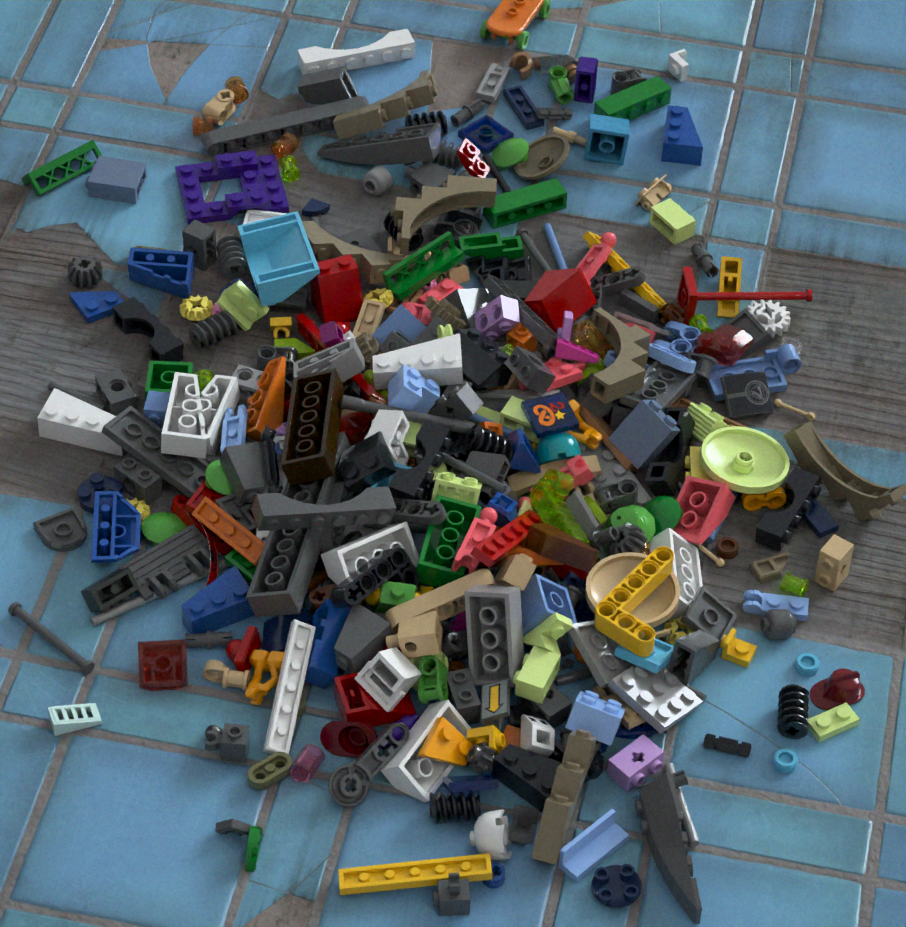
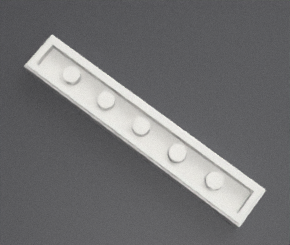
(289, 688)

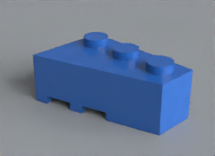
(681, 138)
(163, 270)
(218, 604)
(322, 660)

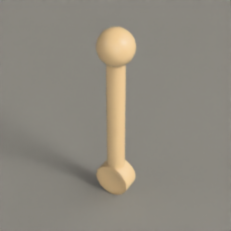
(810, 415)
(719, 561)

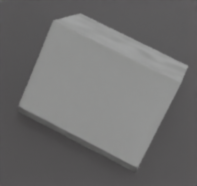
(582, 513)

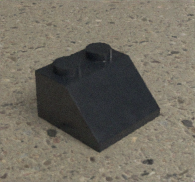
(366, 463)

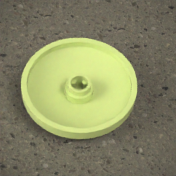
(744, 460)

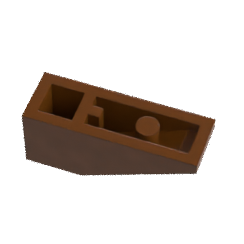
(560, 546)

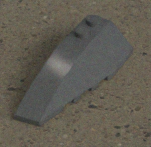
(402, 147)
(668, 844)

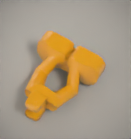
(590, 436)
(772, 499)
(262, 662)

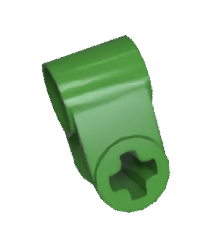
(432, 684)

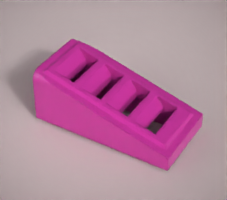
(571, 351)

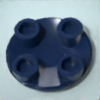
(616, 885)

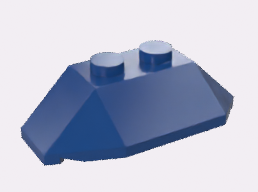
(114, 528)

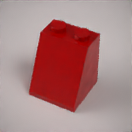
(337, 290)
(560, 292)

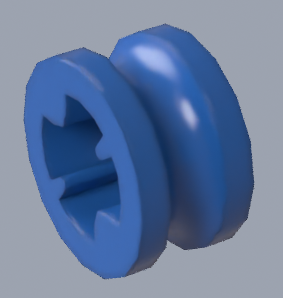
(498, 880)

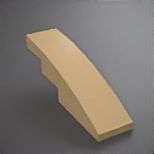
(523, 480)

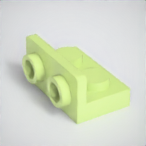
(242, 305)
(457, 488)

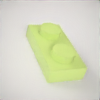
(832, 722)

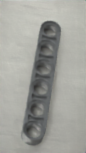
(527, 316)

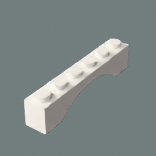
(393, 47)

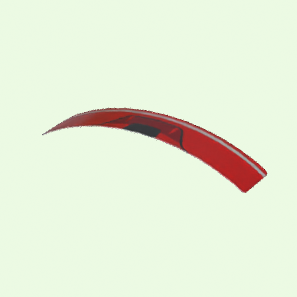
(214, 559)

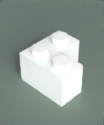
(394, 429)

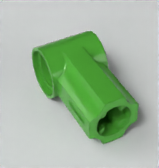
(559, 85)

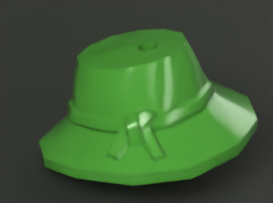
(634, 515)

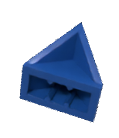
(524, 455)
(505, 509)

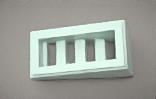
(68, 725)

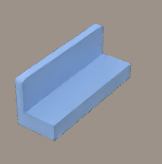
(592, 847)

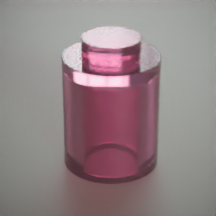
(307, 763)

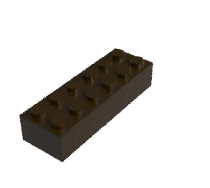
(312, 427)

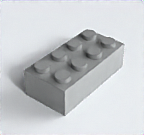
(494, 632)

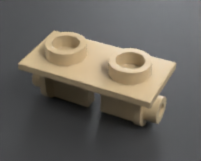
(649, 197)

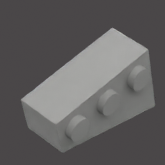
(343, 356)

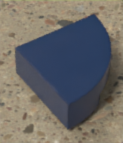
(315, 207)

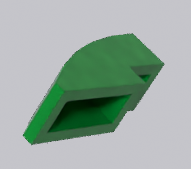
(492, 246)

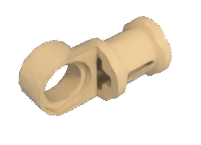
(226, 675)

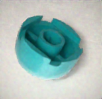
(557, 447)

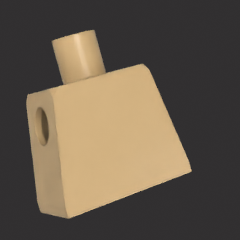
(418, 636)

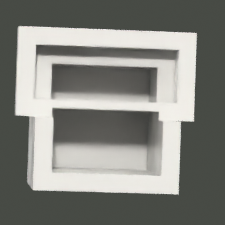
(388, 677)

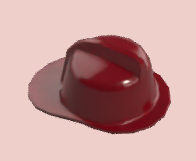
(837, 689)
(347, 737)

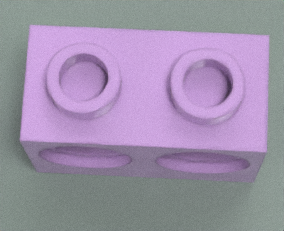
(497, 317)

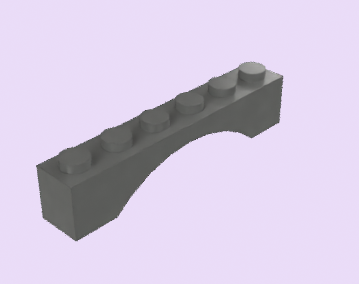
(280, 512)

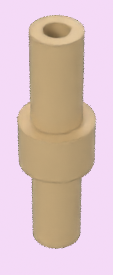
(571, 136)

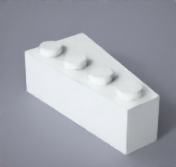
(76, 423)
(184, 423)

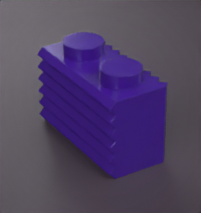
(585, 79)

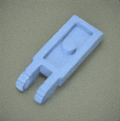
(234, 427)
(760, 602)

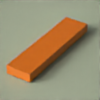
(229, 530)

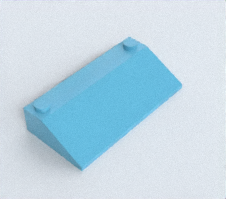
(278, 256)

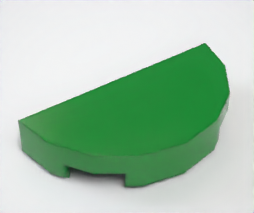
(253, 847)

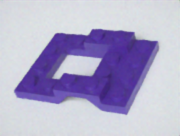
(258, 179)

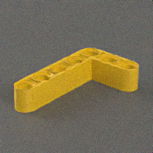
(614, 610)

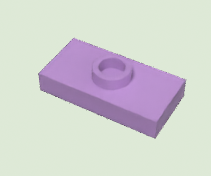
(565, 331)

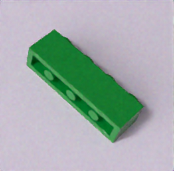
(635, 100)
(526, 203)

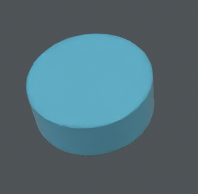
(807, 664)
(785, 761)

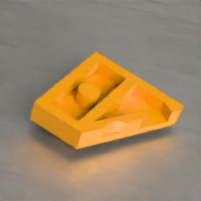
(445, 744)

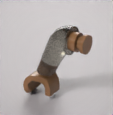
(526, 64)

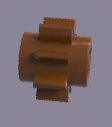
(671, 313)

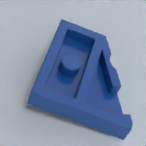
(95, 304)

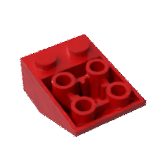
(358, 704)

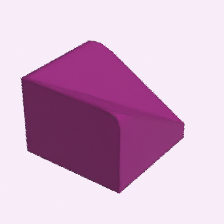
(331, 333)

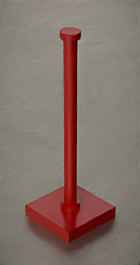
(688, 295)

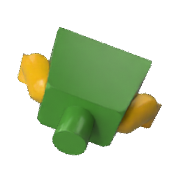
(393, 594)

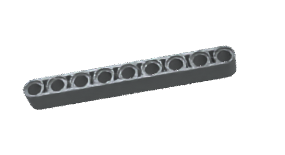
(269, 129)

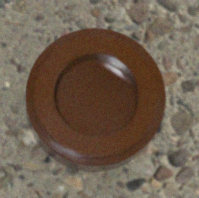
(727, 548)

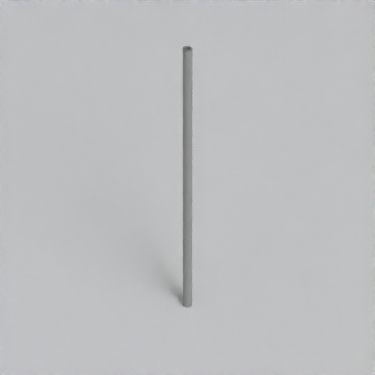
(139, 601)

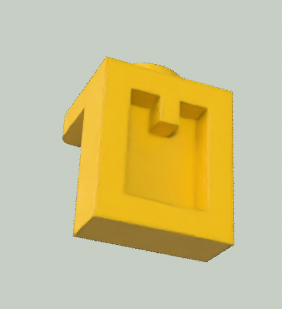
(737, 650)
(489, 735)

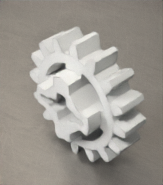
(771, 316)

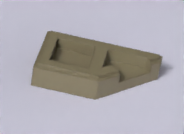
(770, 567)

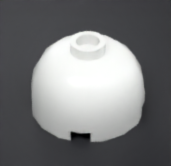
(492, 835)

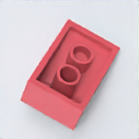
(703, 507)

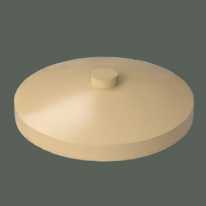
(613, 569)

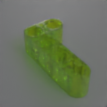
(548, 502)

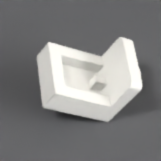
(677, 65)

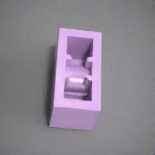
(635, 763)

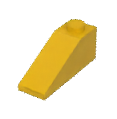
(729, 281)

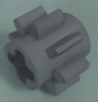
(481, 757)

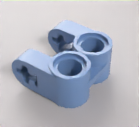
(681, 337)

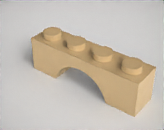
(514, 571)

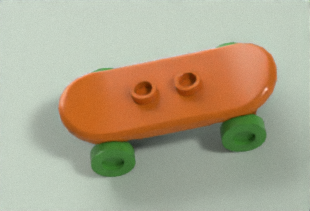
(512, 18)

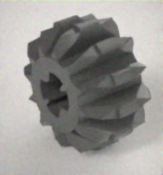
(85, 271)
(630, 540)

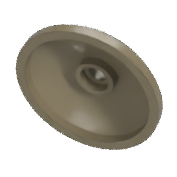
(544, 157)

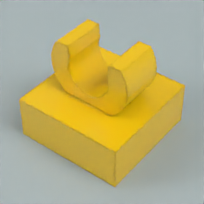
(280, 324)

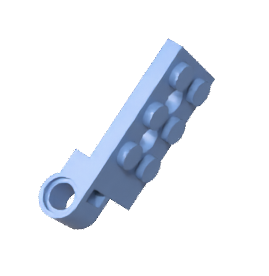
(774, 363)

